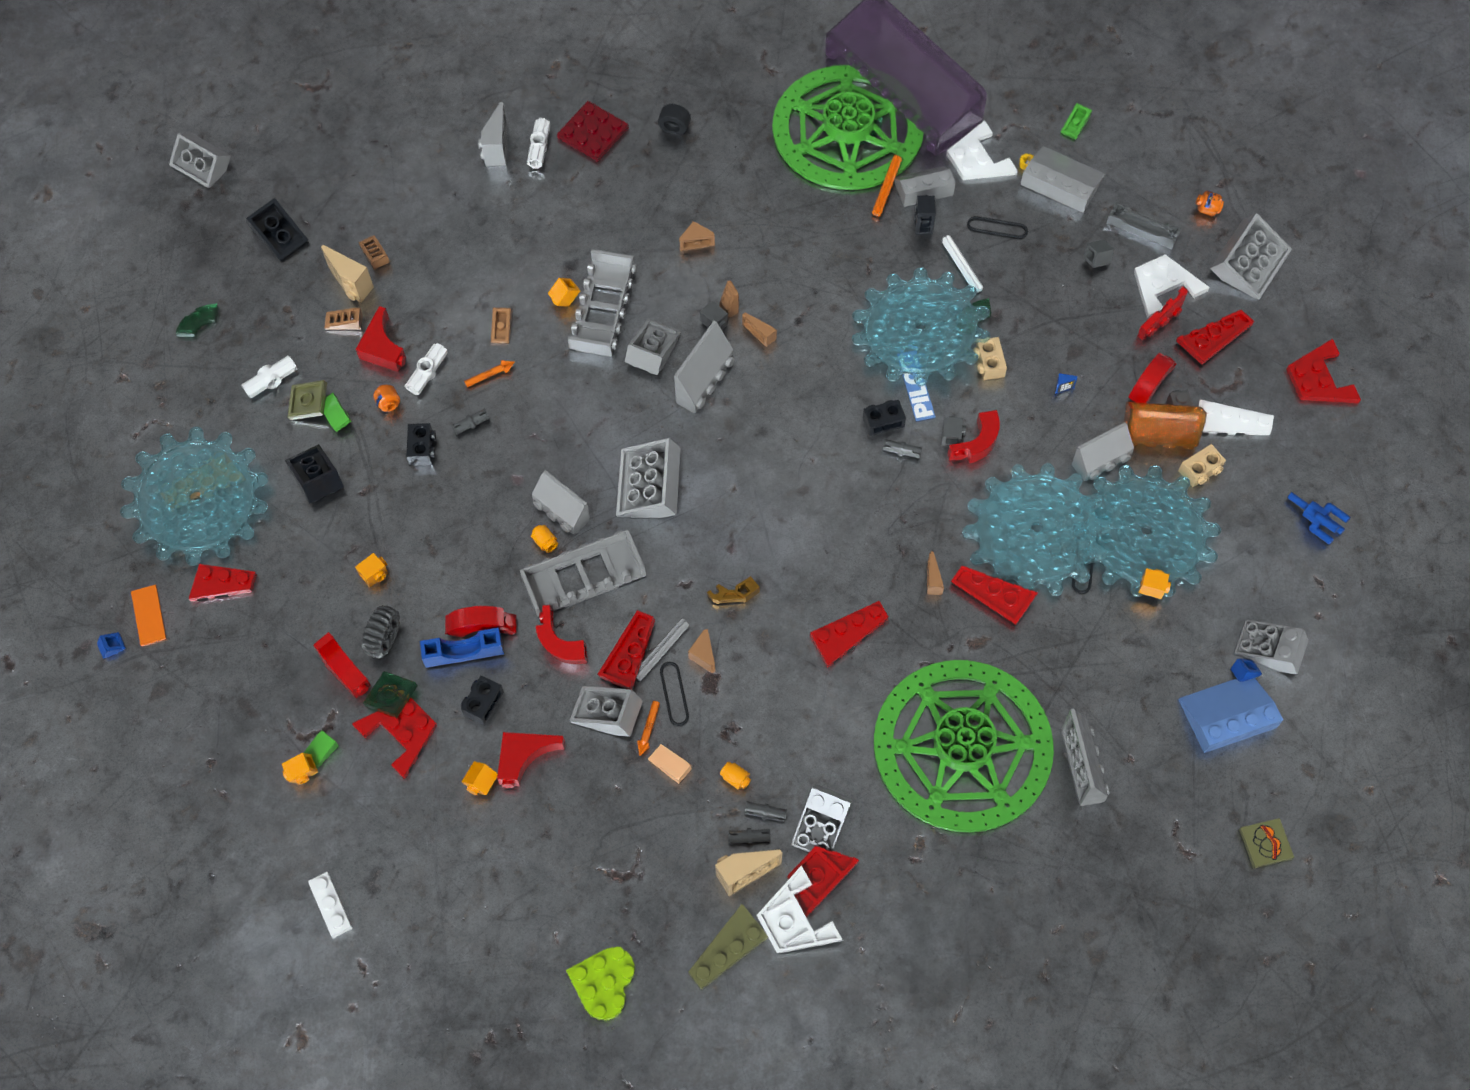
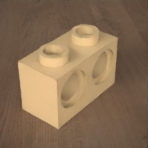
(992, 358)
(1200, 463)

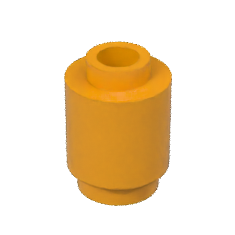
(544, 538)
(735, 775)

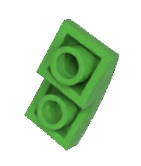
(335, 413)

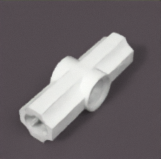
(538, 143)
(269, 376)
(420, 376)

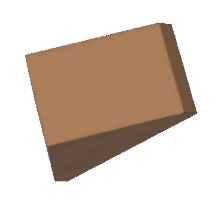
(696, 237)
(702, 652)

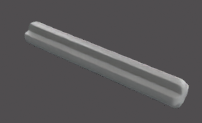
(662, 647)

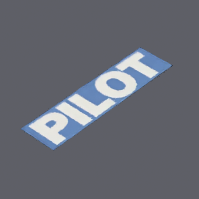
(919, 399)

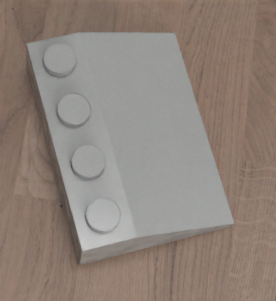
(1062, 179)
(1251, 257)
(703, 369)
(649, 480)
(1084, 759)

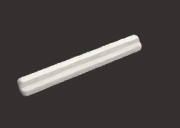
(961, 263)

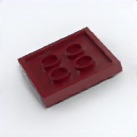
(592, 131)

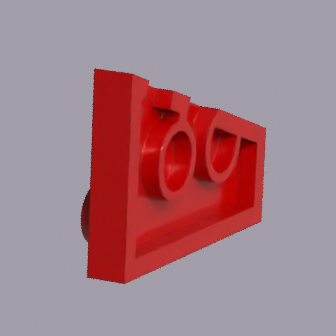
(1158, 319)
(218, 581)

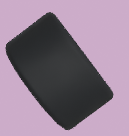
(674, 119)

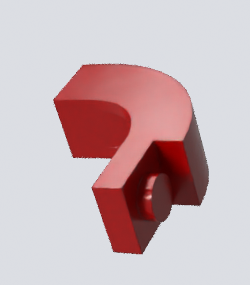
(1152, 378)
(977, 449)
(479, 618)
(566, 651)

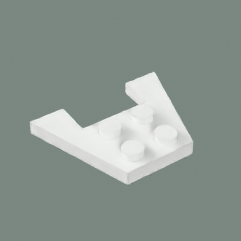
(972, 159)
(1161, 277)
(787, 923)

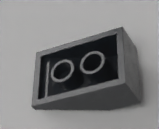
(276, 229)
(314, 473)

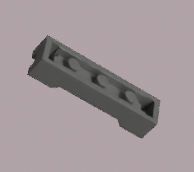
(1143, 226)

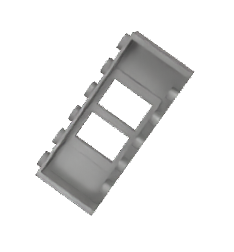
(609, 272)
(619, 559)

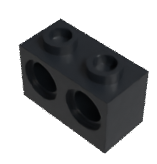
(925, 214)
(885, 421)
(417, 444)
(486, 701)

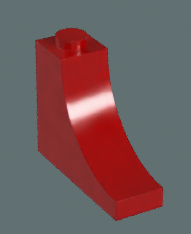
(377, 347)
(341, 666)
(519, 751)

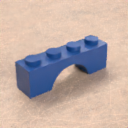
(442, 652)

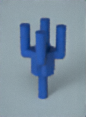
(1320, 516)

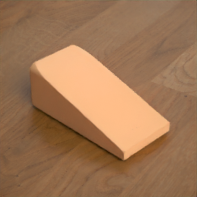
(670, 763)

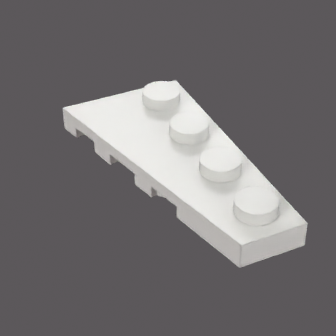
(1234, 420)

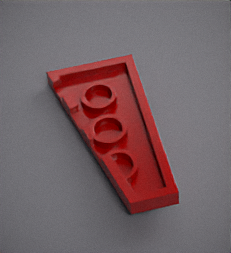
(1000, 596)
(626, 657)

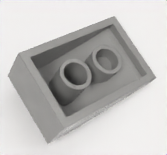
(494, 138)
(652, 346)
(607, 710)

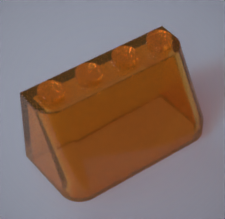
(1165, 424)

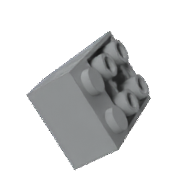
(1273, 645)
(822, 819)

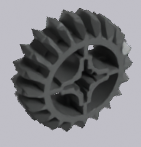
(380, 631)

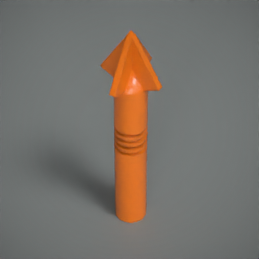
(504, 366)
(643, 744)

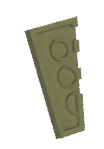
(731, 944)

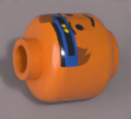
(1209, 203)
(386, 398)

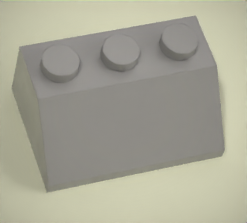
(199, 159)
(930, 182)
(1103, 452)
(560, 503)

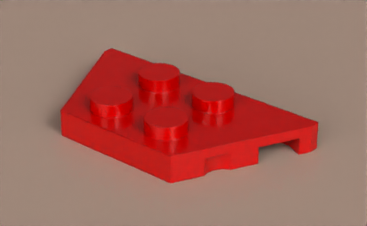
(825, 872)

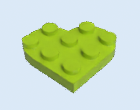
(602, 982)

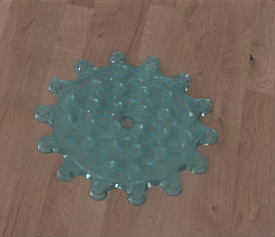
(937, 305)
(188, 467)
(1175, 526)
(1041, 556)

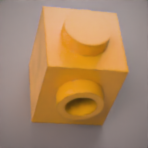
(563, 292)
(372, 569)
(1154, 583)
(299, 768)
(479, 778)

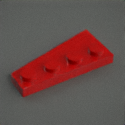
(1215, 336)
(841, 635)

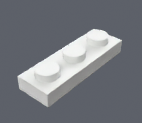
(330, 905)

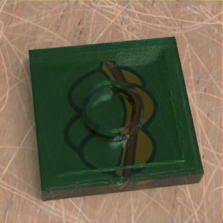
(390, 694)

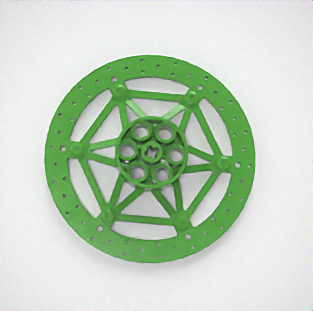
(845, 119)
(960, 671)

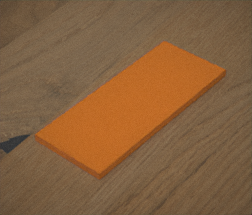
(148, 615)

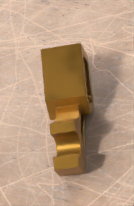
(730, 596)

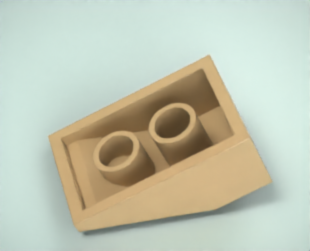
(350, 274)
(744, 868)

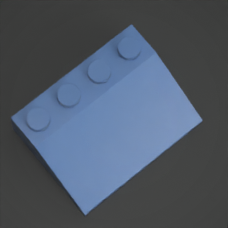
(1230, 713)

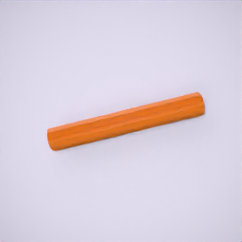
(887, 184)

